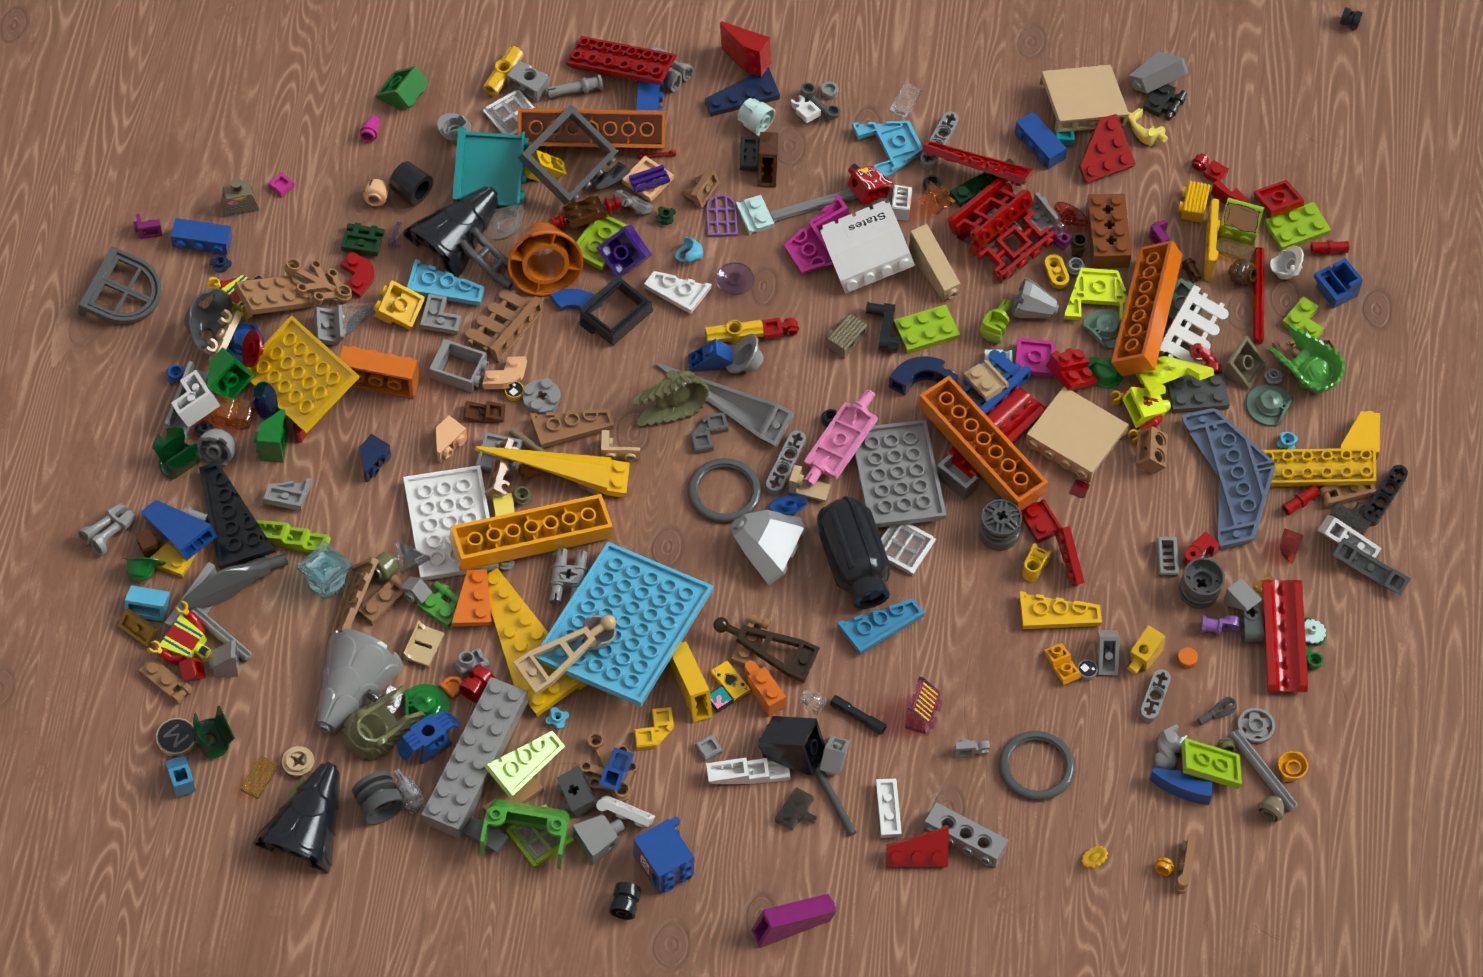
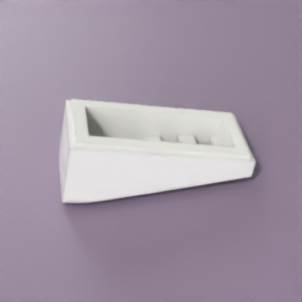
(901, 203)

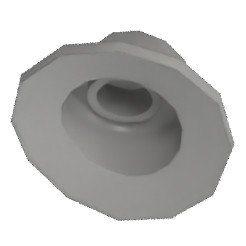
(746, 355)

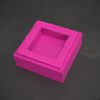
(281, 184)

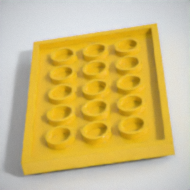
(303, 373)

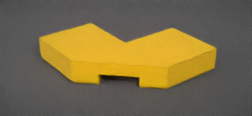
(652, 737)

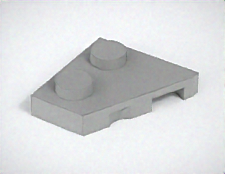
(288, 494)

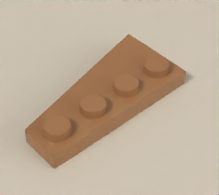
(567, 426)
(353, 593)

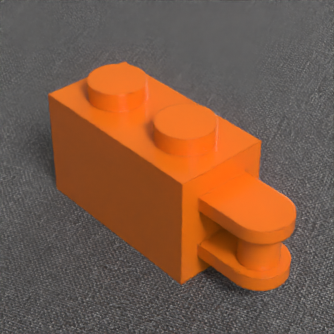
(764, 688)

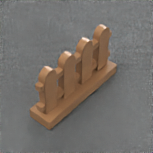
(515, 326)

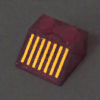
(923, 707)

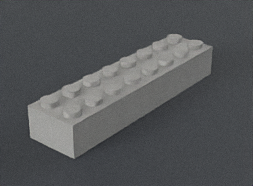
(479, 745)

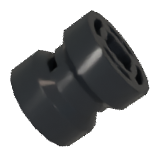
(1351, 17)

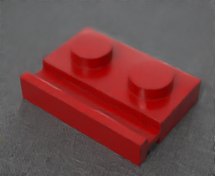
(1040, 520)

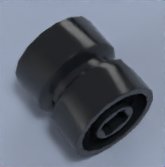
(625, 900)

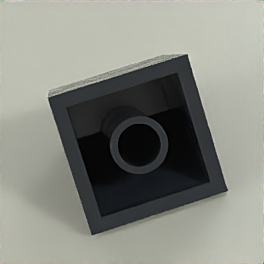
(793, 743)

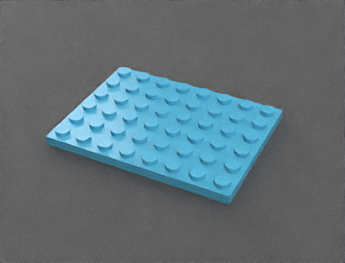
(651, 614)

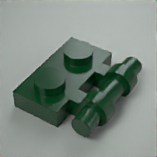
(362, 243)

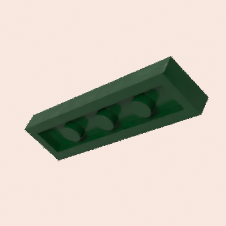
(969, 189)

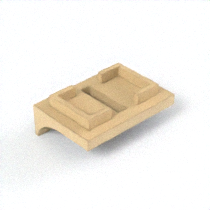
(425, 636)

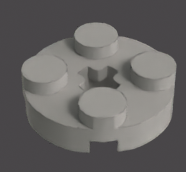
(541, 387)

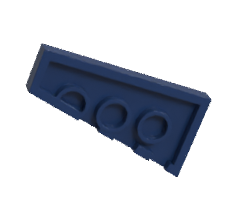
(734, 96)

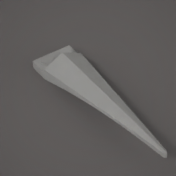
(756, 414)

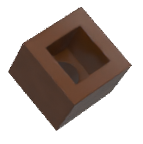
(147, 542)

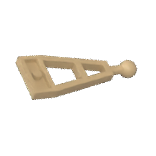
(535, 674)

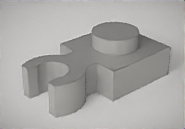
(968, 748)

